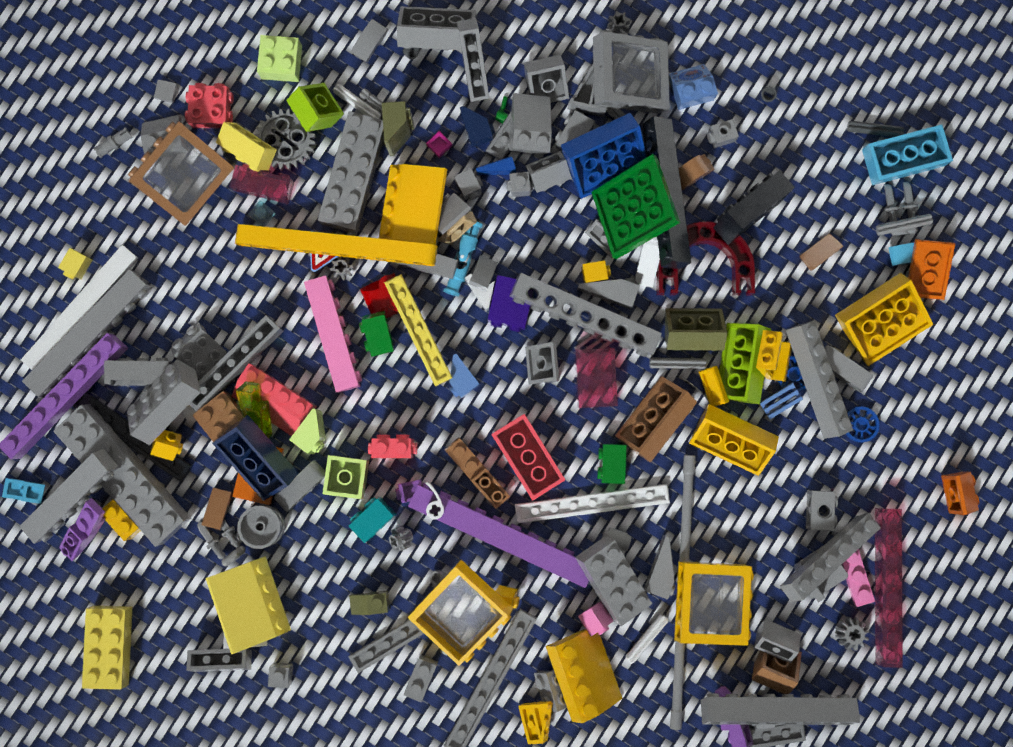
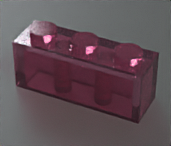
(262, 184)

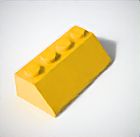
(734, 440)

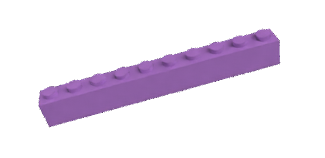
(501, 535)

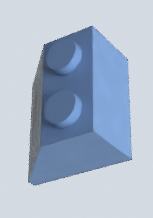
(692, 86)

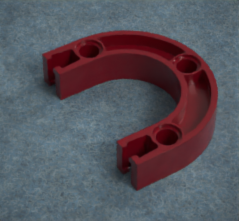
(737, 253)

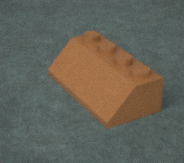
(656, 418)

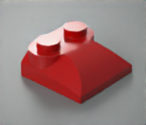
(378, 297)

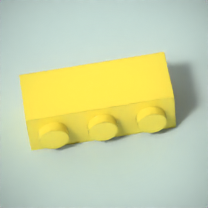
(245, 146)

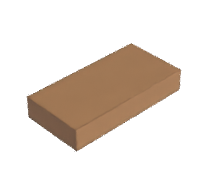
(217, 508)

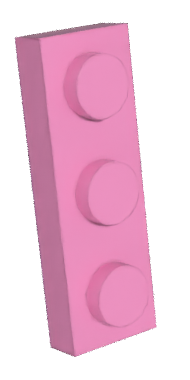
(858, 580)

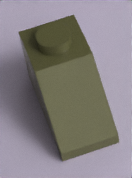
(369, 603)

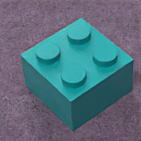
(372, 520)

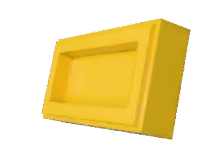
(713, 386)

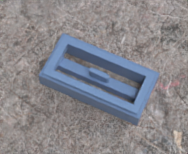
(795, 392)

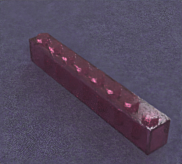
(888, 588)

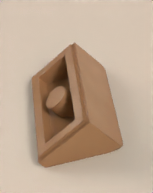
(820, 251)

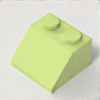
(310, 433)

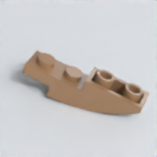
(477, 473)

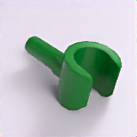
(501, 115)

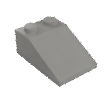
(530, 124)

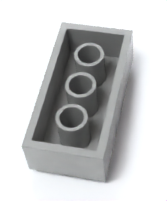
(430, 27)
(163, 402)
(613, 580)

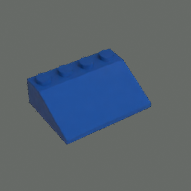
(604, 153)

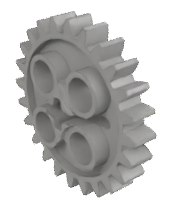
(293, 129)

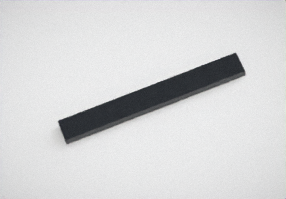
(177, 468)

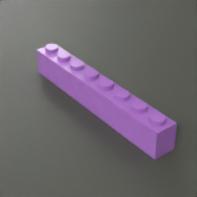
(62, 397)

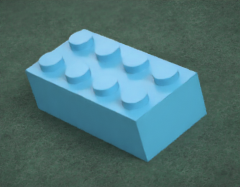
(907, 154)

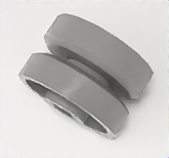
(272, 529)

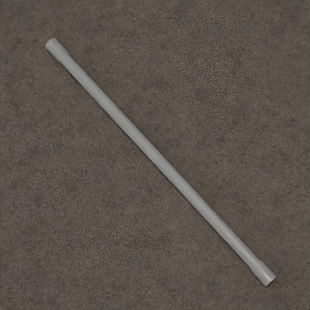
(688, 470)

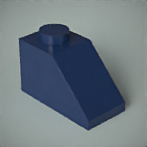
(477, 127)

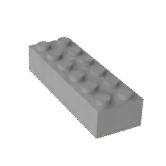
(352, 173)

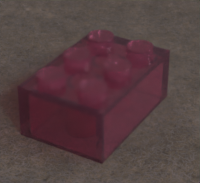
(596, 378)

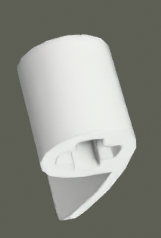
(438, 503)

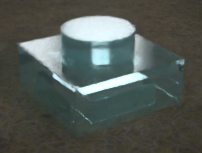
(262, 213)

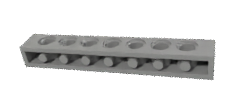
(648, 336)

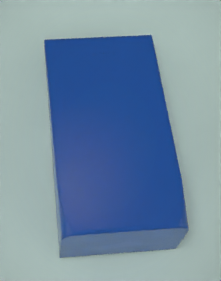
(501, 167)

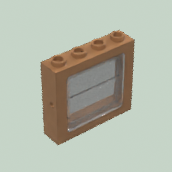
(180, 172)

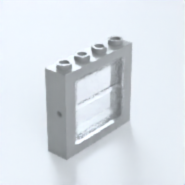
(630, 72)

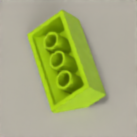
(739, 360)

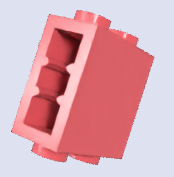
(208, 105)
(388, 447)

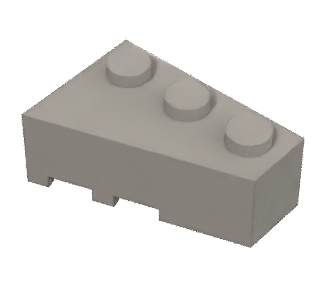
(583, 99)
(134, 372)

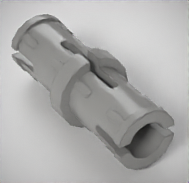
(113, 142)

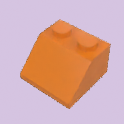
(960, 493)

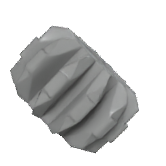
(853, 626)

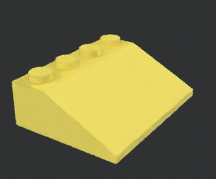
(248, 604)

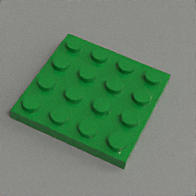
(635, 207)

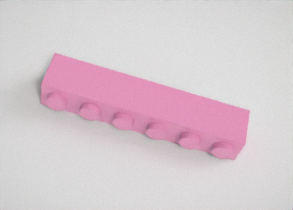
(332, 334)

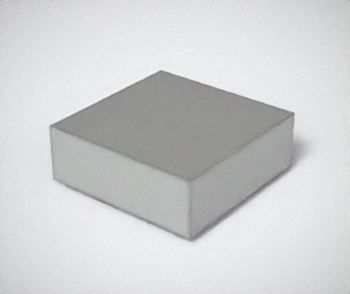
(165, 91)

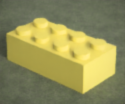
(107, 647)

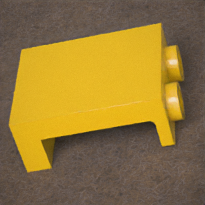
(773, 356)

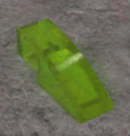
(251, 404)

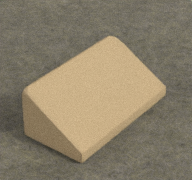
(458, 229)

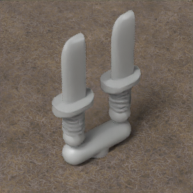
(909, 206)
(212, 543)

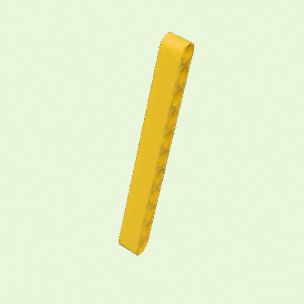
(336, 245)

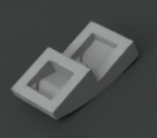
(369, 40)
(483, 273)

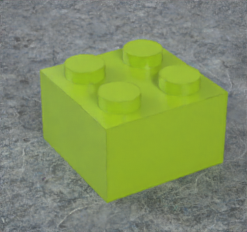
(315, 107)

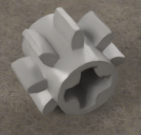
(622, 20)
(346, 271)
(401, 538)

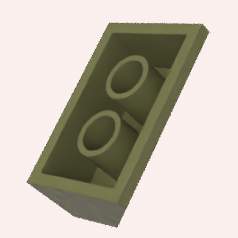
(396, 125)
(695, 329)

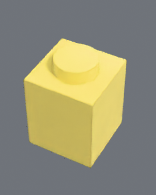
(74, 264)

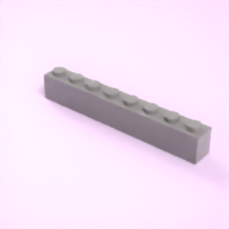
(87, 333)
(779, 710)

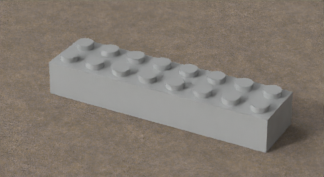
(133, 484)

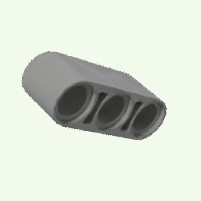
(848, 370)
(300, 486)

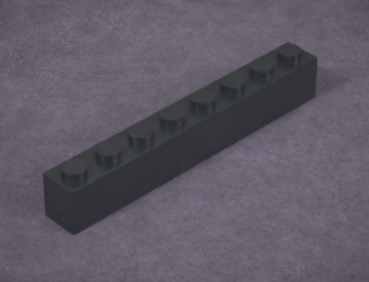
(660, 141)

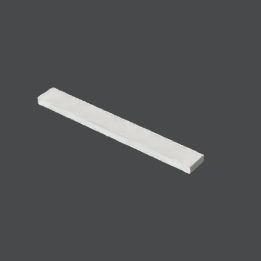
(81, 305)
(592, 503)

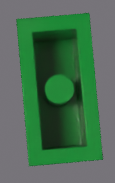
(377, 333)
(612, 464)

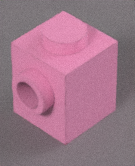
(596, 619)

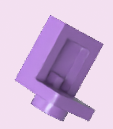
(406, 490)

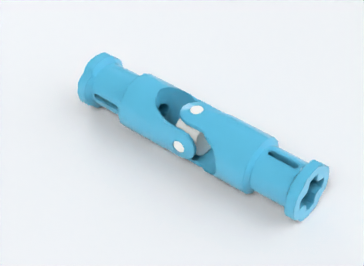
(467, 246)

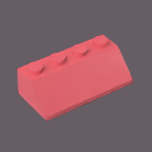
(285, 405)

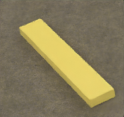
(418, 330)

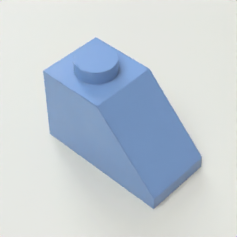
(462, 379)

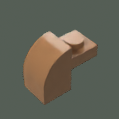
(694, 170)

